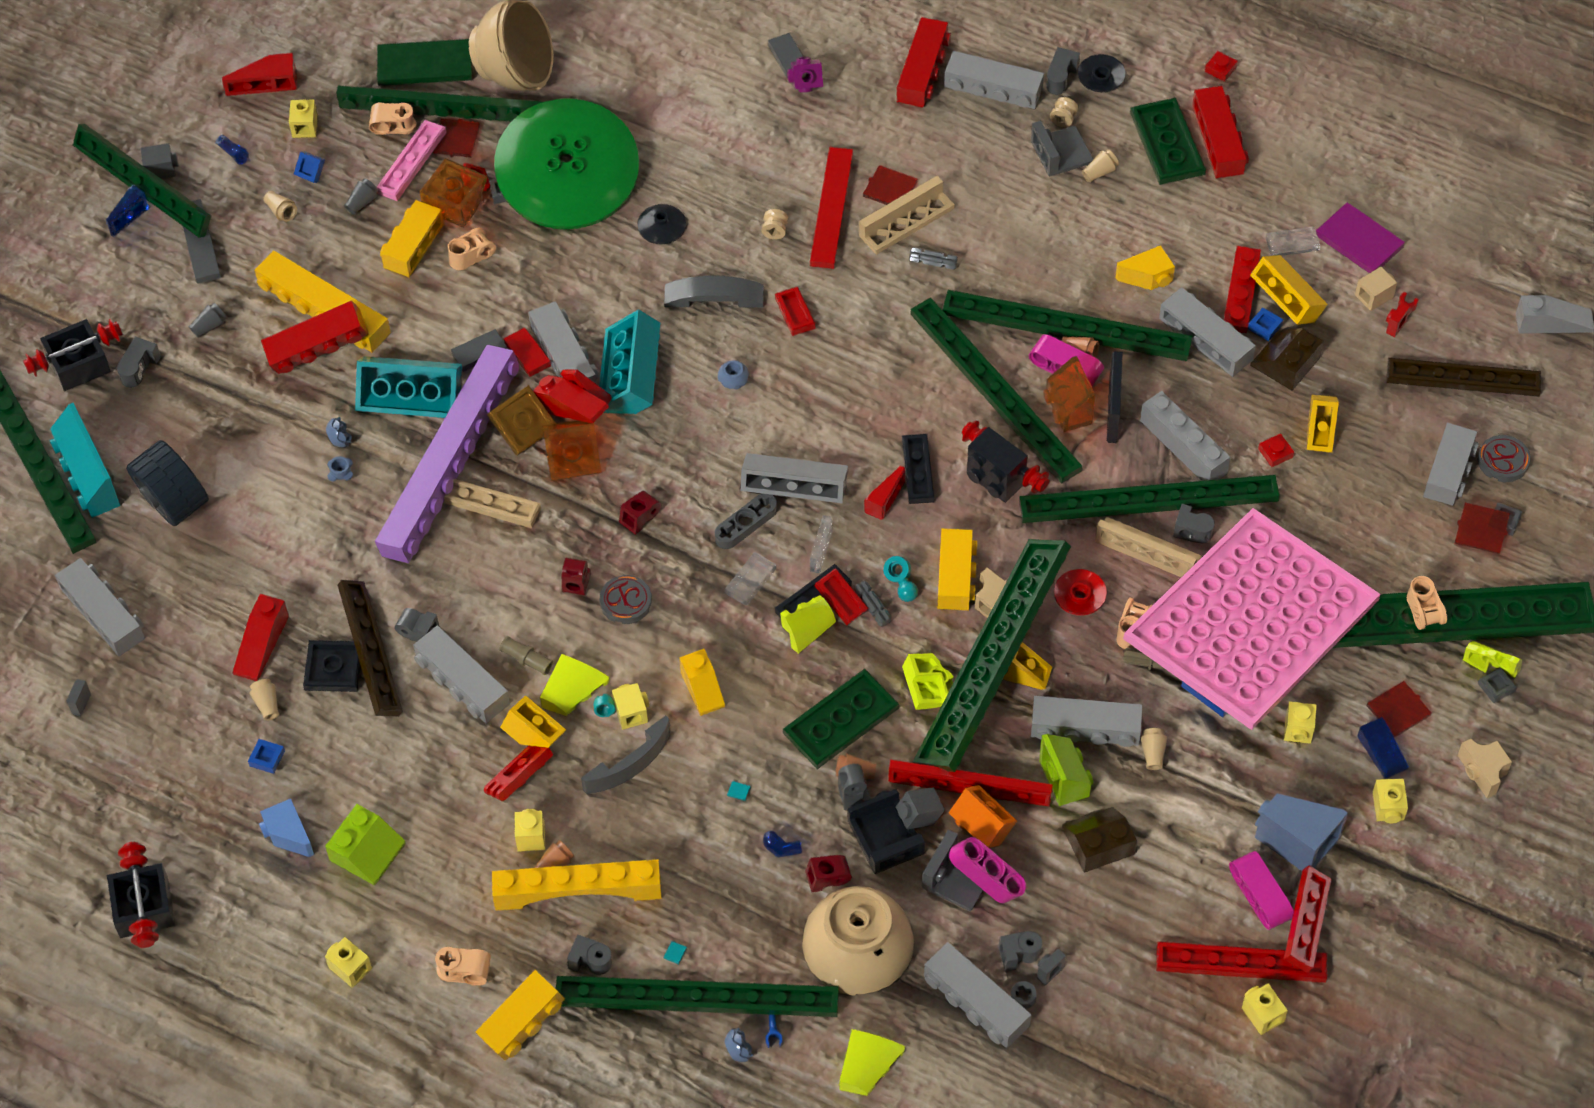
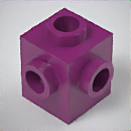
(813, 77)

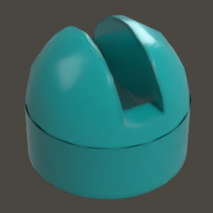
(599, 703)

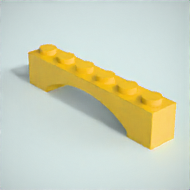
(524, 886)

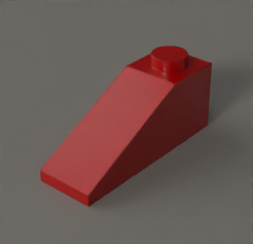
(265, 75)
(568, 400)
(260, 636)

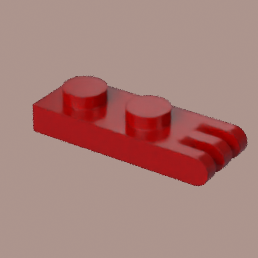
(517, 772)

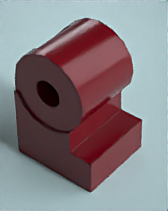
(638, 511)
(575, 572)
(827, 872)

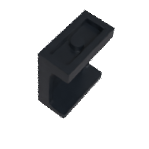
(883, 833)

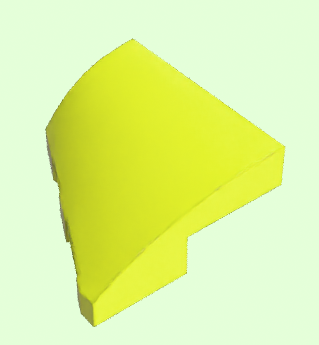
(807, 622)
(1484, 656)
(927, 680)
(570, 685)
(867, 1061)

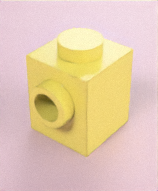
(303, 118)
(630, 705)
(1300, 722)
(1390, 800)
(529, 830)
(348, 961)
(1264, 1008)

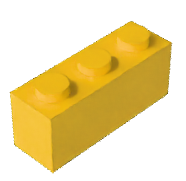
(411, 238)
(1288, 289)
(956, 569)
(520, 1015)

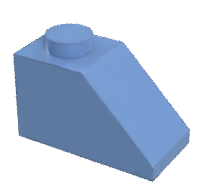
(285, 828)

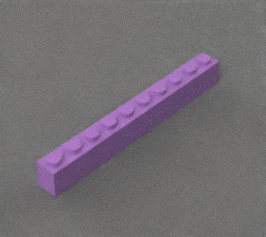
(447, 454)

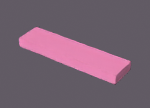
(411, 160)

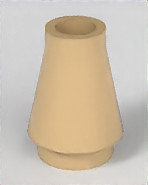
(1101, 165)
(282, 207)
(264, 696)
(1154, 747)

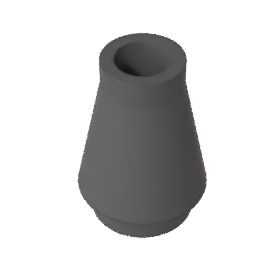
(362, 194)
(207, 320)

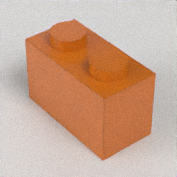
(982, 816)

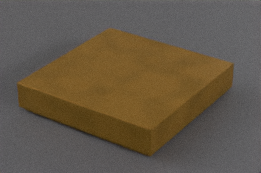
(521, 420)

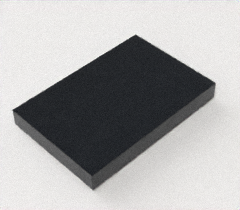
(1114, 397)

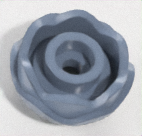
(733, 381)
(337, 432)
(737, 1045)

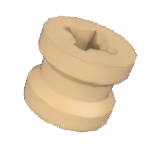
(1063, 112)
(774, 224)

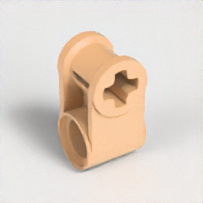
(390, 117)
(470, 249)
(1426, 607)
(1130, 615)
(464, 967)

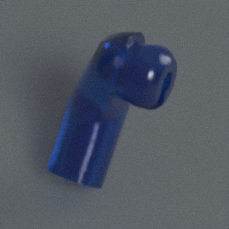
(236, 151)
(779, 847)

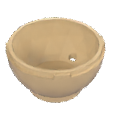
(513, 46)
(845, 953)

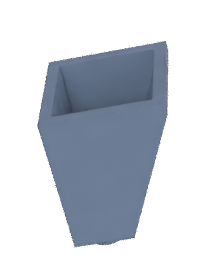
(1299, 829)

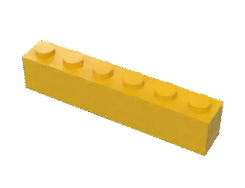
(315, 296)

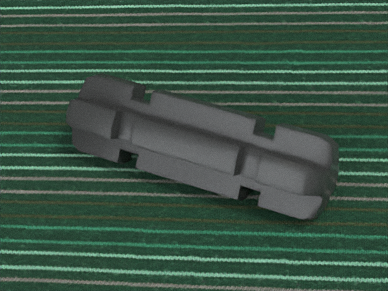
(933, 258)
(874, 604)

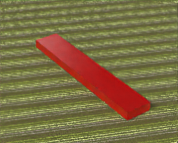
(831, 208)
(996, 786)
(1235, 962)

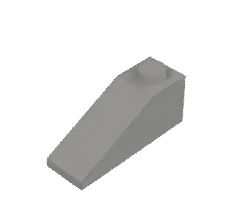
(1552, 315)

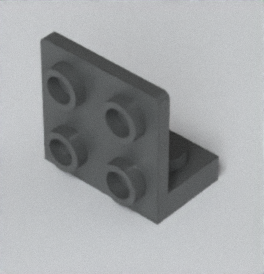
(1059, 149)
(948, 881)

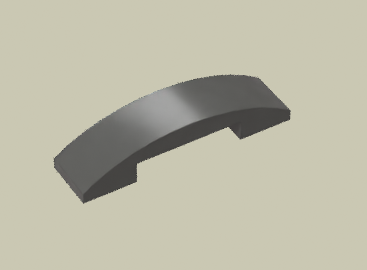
(714, 288)
(603, 778)

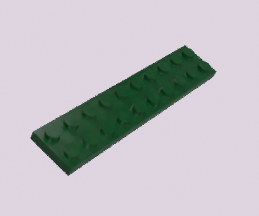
(1480, 615)
(992, 654)

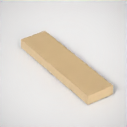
(493, 503)

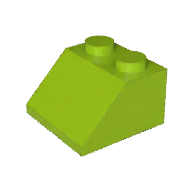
(1064, 769)
(364, 845)

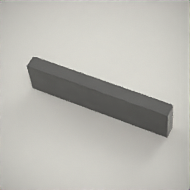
(202, 254)

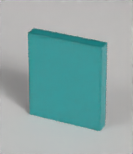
(738, 790)
(675, 952)

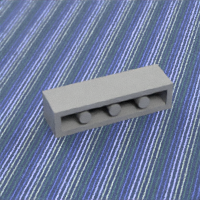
(994, 80)
(1209, 332)
(560, 341)
(1184, 438)
(794, 478)
(100, 606)
(461, 674)
(1087, 720)
(976, 995)

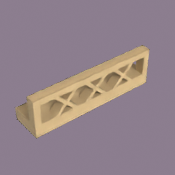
(900, 213)
(1145, 547)

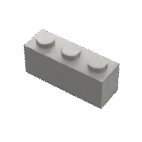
(1451, 464)

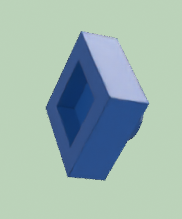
(309, 167)
(1265, 324)
(266, 756)

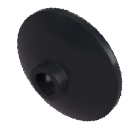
(1101, 73)
(664, 230)

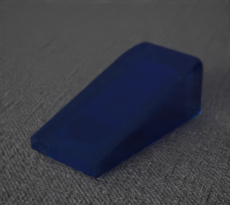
(127, 210)
(1382, 748)

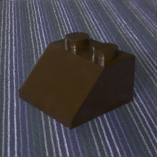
(1289, 356)
(1100, 838)

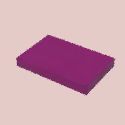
(1359, 238)

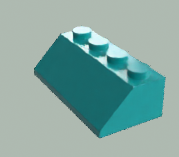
(630, 363)
(406, 386)
(83, 463)

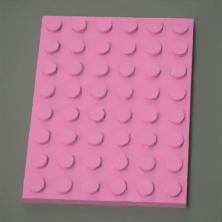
(1251, 618)

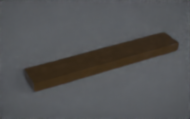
(1464, 377)
(370, 648)

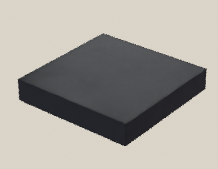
(331, 666)

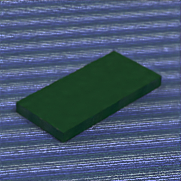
(423, 62)
(1167, 141)
(840, 718)

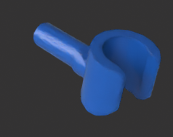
(773, 1032)

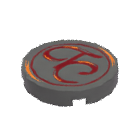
(1504, 458)
(625, 599)

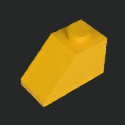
(1147, 269)
(1322, 423)
(1028, 669)
(701, 682)
(531, 725)

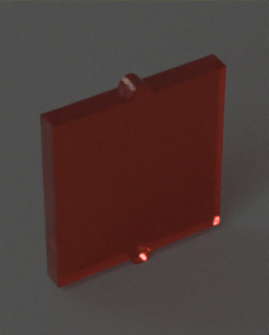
(459, 138)
(888, 185)
(1482, 528)
(1399, 708)

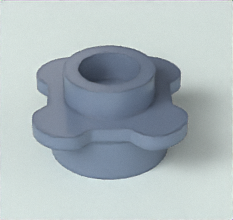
(340, 463)

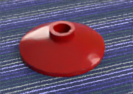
(1080, 583)

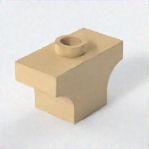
(991, 587)
(1485, 764)

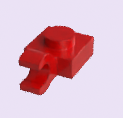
(1398, 317)

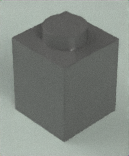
(160, 160)
(920, 808)

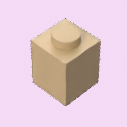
(1376, 288)

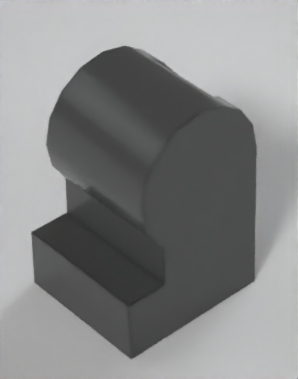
(1193, 526)
(415, 624)
(1019, 947)
(589, 954)

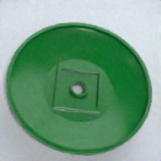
(573, 191)

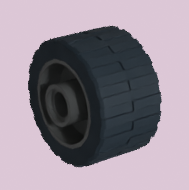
(167, 483)

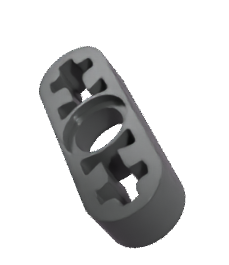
(742, 531)

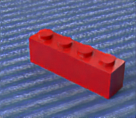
(922, 62)
(1220, 132)
(314, 337)

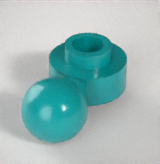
(907, 590)

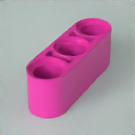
(1052, 354)
(999, 873)
(1261, 890)

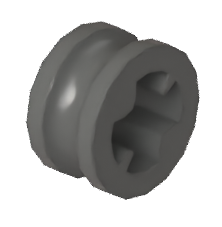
(1028, 988)

